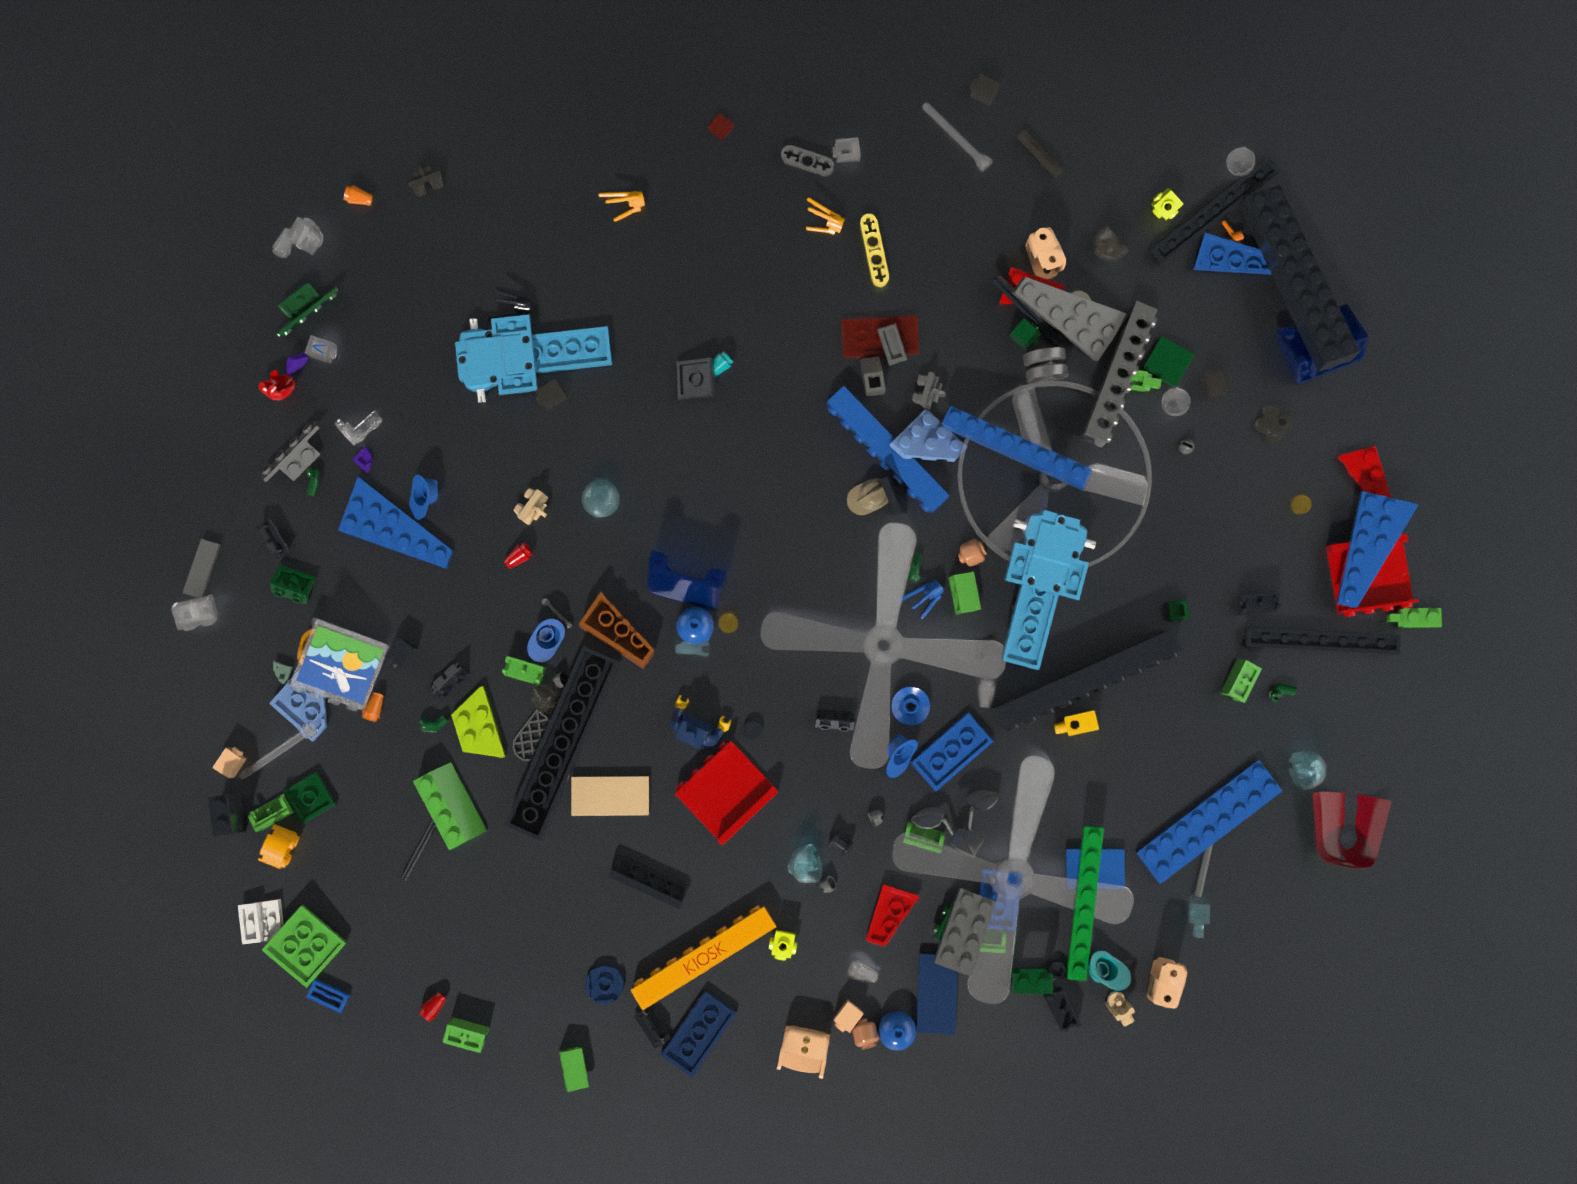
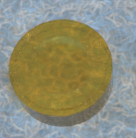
(1300, 504)
(728, 623)

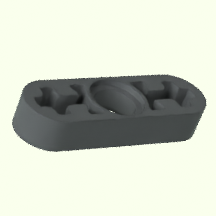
(821, 160)

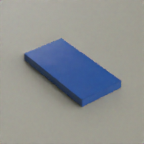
(951, 751)

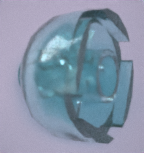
(600, 498)
(1308, 769)
(805, 865)

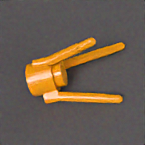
(634, 199)
(834, 220)

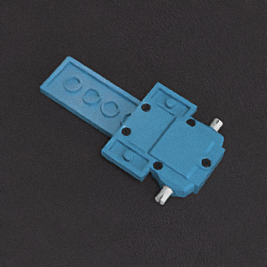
(513, 356)
(1045, 569)

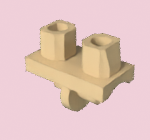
(533, 508)
(1120, 1007)

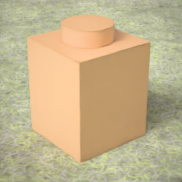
(230, 762)
(847, 1016)

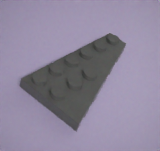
(1078, 319)

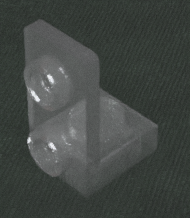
(358, 433)

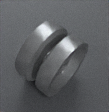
(1045, 365)

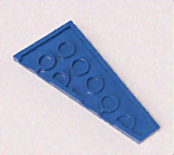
(383, 523)
(1373, 535)

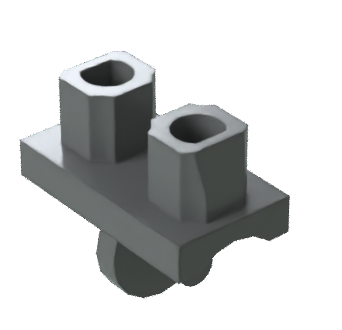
(931, 392)

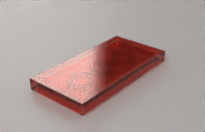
(862, 338)

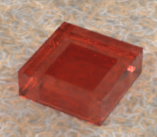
(721, 127)

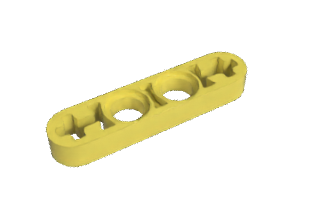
(874, 250)

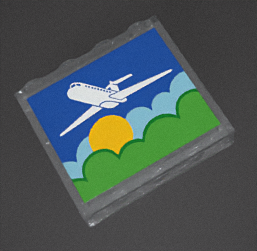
(338, 665)

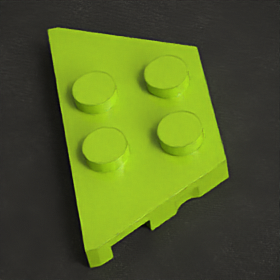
(477, 726)

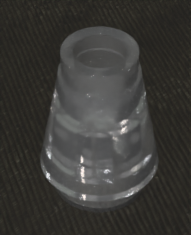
(283, 245)
(986, 691)
(861, 971)

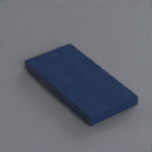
(936, 997)
(698, 1033)

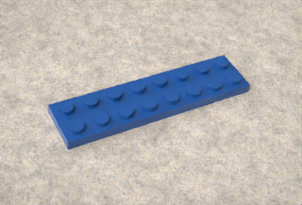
(1209, 821)

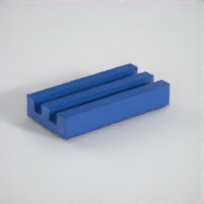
(343, 1002)

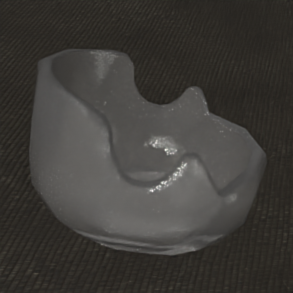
(1240, 161)
(1175, 402)

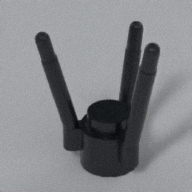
(521, 304)

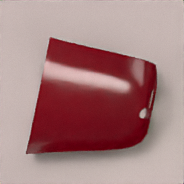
(1369, 828)

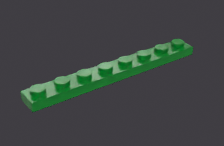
(1084, 902)

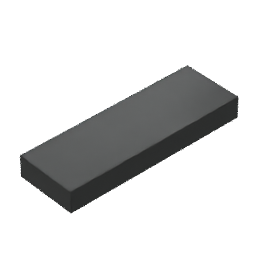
(201, 568)

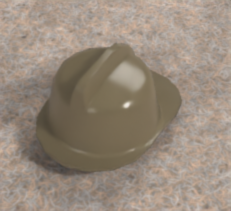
(867, 497)

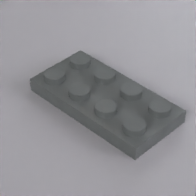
(964, 932)

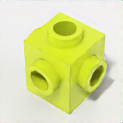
(1172, 207)
(786, 938)

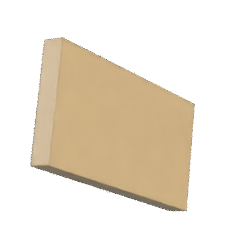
(609, 796)

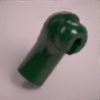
(314, 480)
(914, 574)
(1281, 689)
(432, 726)

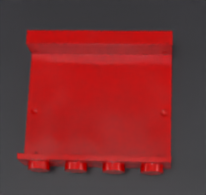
(1388, 588)
(726, 791)

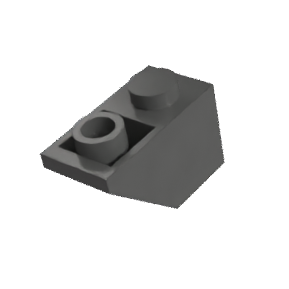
(872, 376)

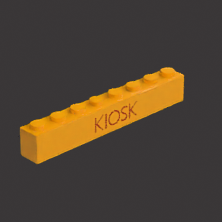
(703, 957)

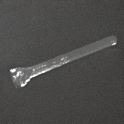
(982, 161)
(307, 731)

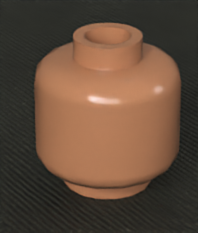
(972, 552)
(865, 1034)

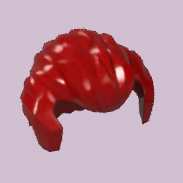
(278, 386)

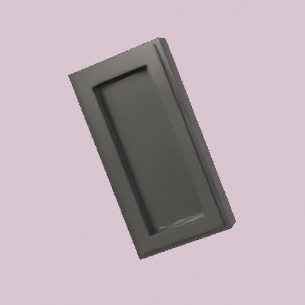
(892, 344)

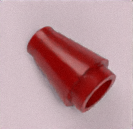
(518, 555)
(432, 1007)

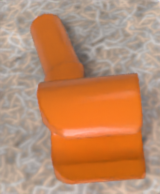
(1234, 236)

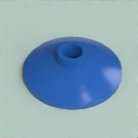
(919, 700)

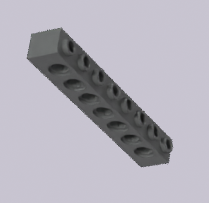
(1093, 431)

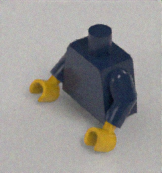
(693, 730)

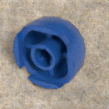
(695, 625)
(897, 1030)

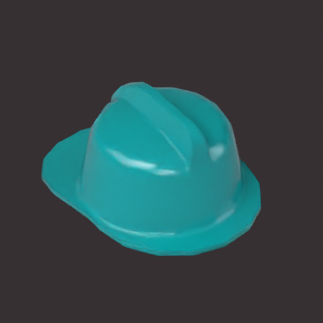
(1109, 971)

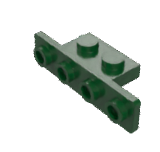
(301, 304)

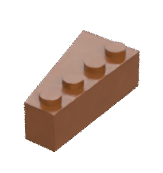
(615, 631)

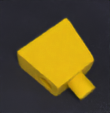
(1087, 723)

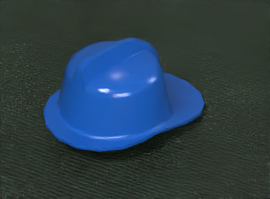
(422, 494)
(545, 640)
(900, 754)

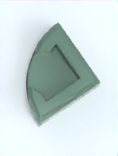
(282, 672)

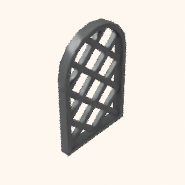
(530, 734)

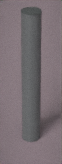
(1203, 872)

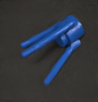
(933, 590)

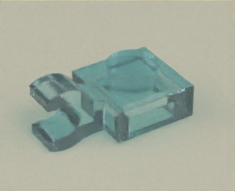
(687, 648)
(1199, 915)

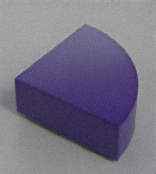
(295, 363)
(364, 459)

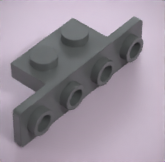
(295, 457)

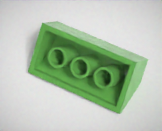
(450, 806)

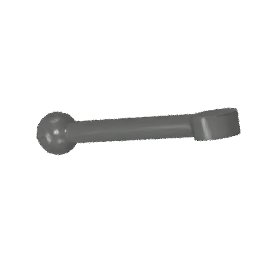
(546, 602)

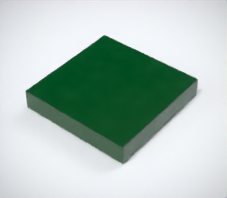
(1168, 362)
(309, 797)

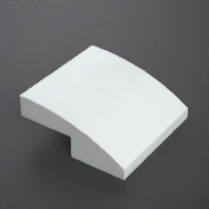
(260, 920)

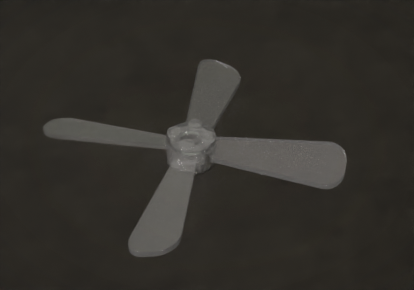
(970, 657)
(993, 965)

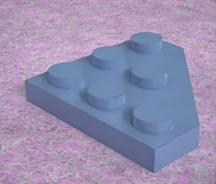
(927, 440)
(301, 708)

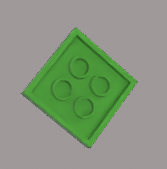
(304, 946)

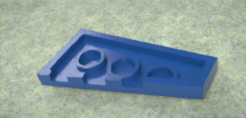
(1229, 256)

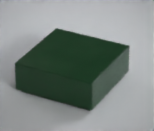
(1177, 610)

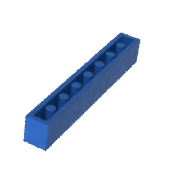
(877, 439)
(1017, 448)

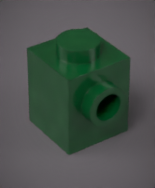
(1026, 334)

